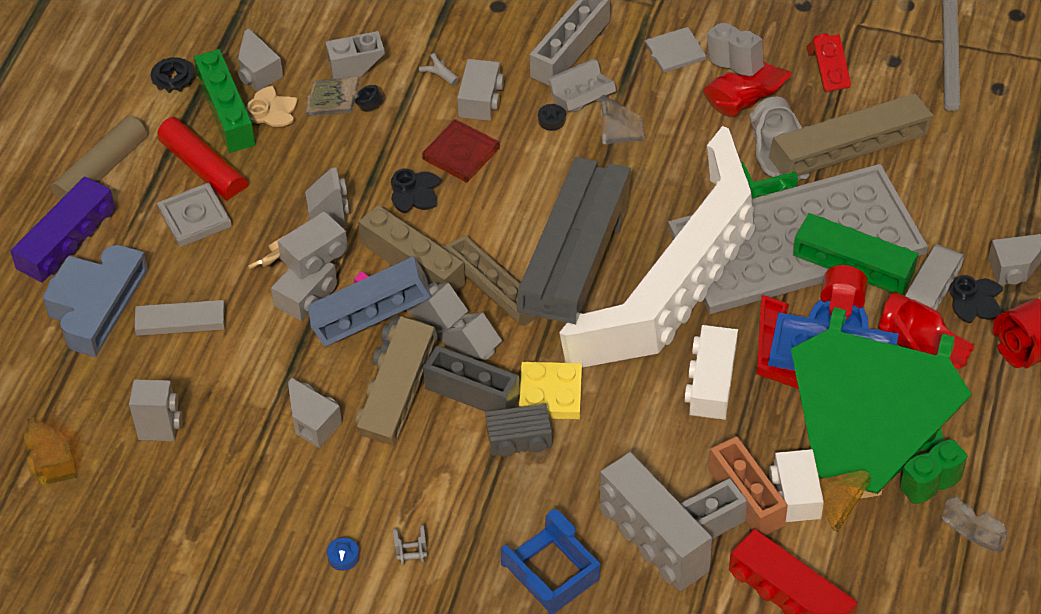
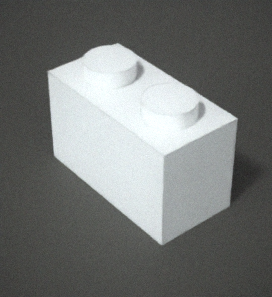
(798, 484)

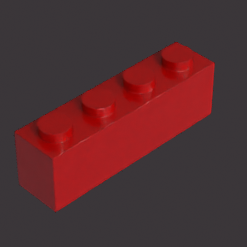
(785, 579)

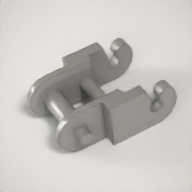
(408, 556)

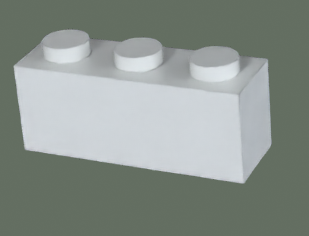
(711, 372)

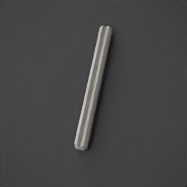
(951, 55)

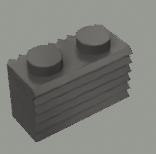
(518, 429)

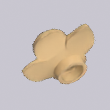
(270, 108)
(270, 258)

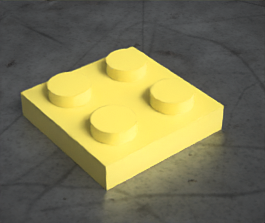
(552, 384)

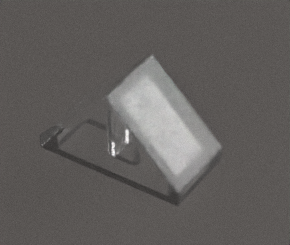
(619, 123)

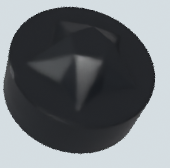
(369, 98)
(551, 117)

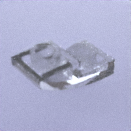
(981, 530)

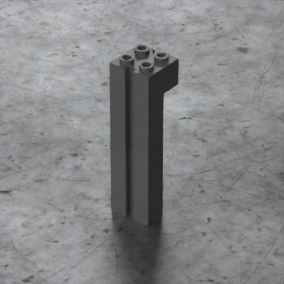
(574, 240)

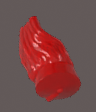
(736, 92)
(921, 328)

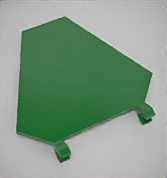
(872, 400)

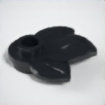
(414, 190)
(977, 300)

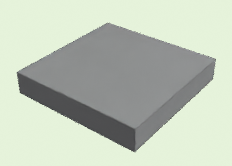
(194, 214)

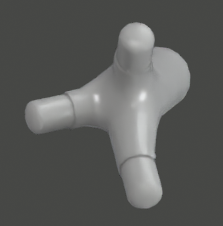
(440, 69)

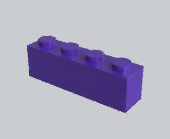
(63, 229)

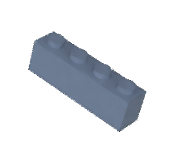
(369, 301)

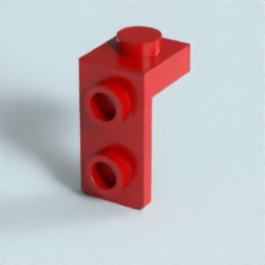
(830, 61)

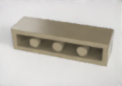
(397, 241)
(396, 381)

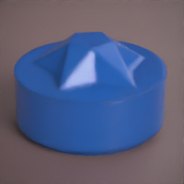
(343, 554)

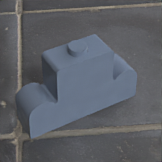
(94, 295)

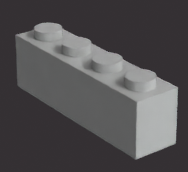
(569, 38)

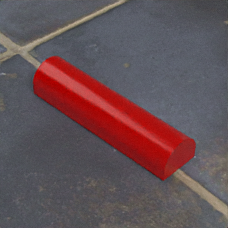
(201, 158)

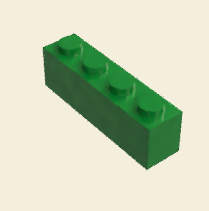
(224, 101)
(835, 245)

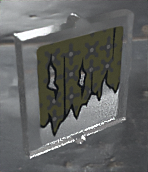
(332, 96)

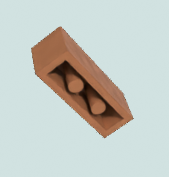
(765, 506)

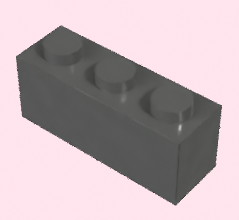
(470, 381)

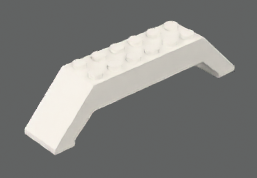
(679, 275)

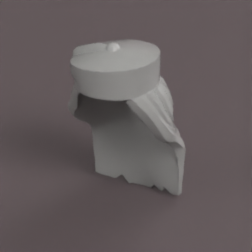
(769, 120)

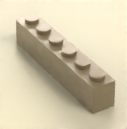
(850, 135)

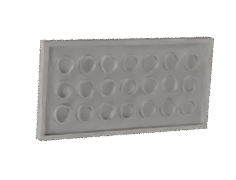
(766, 260)

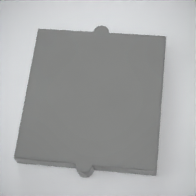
(675, 49)

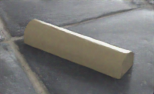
(102, 155)
(489, 277)

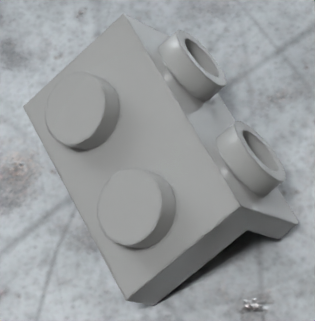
(580, 86)

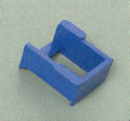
(561, 533)

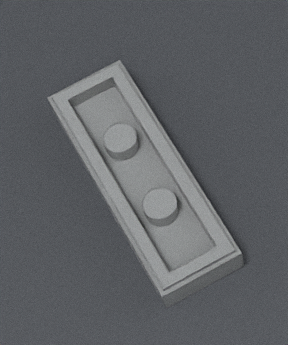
(179, 317)

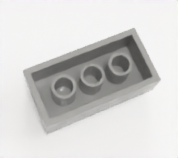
(655, 522)

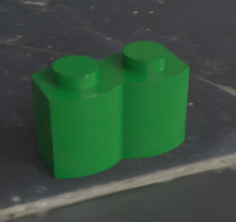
(933, 471)

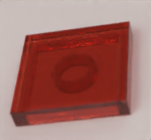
(460, 150)

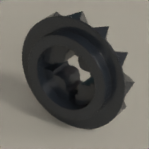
(165, 68)

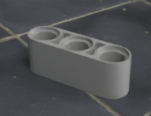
(936, 276)

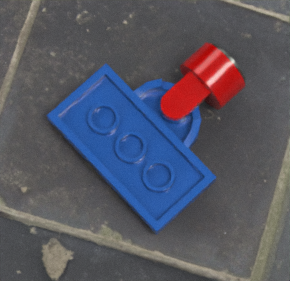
(841, 288)

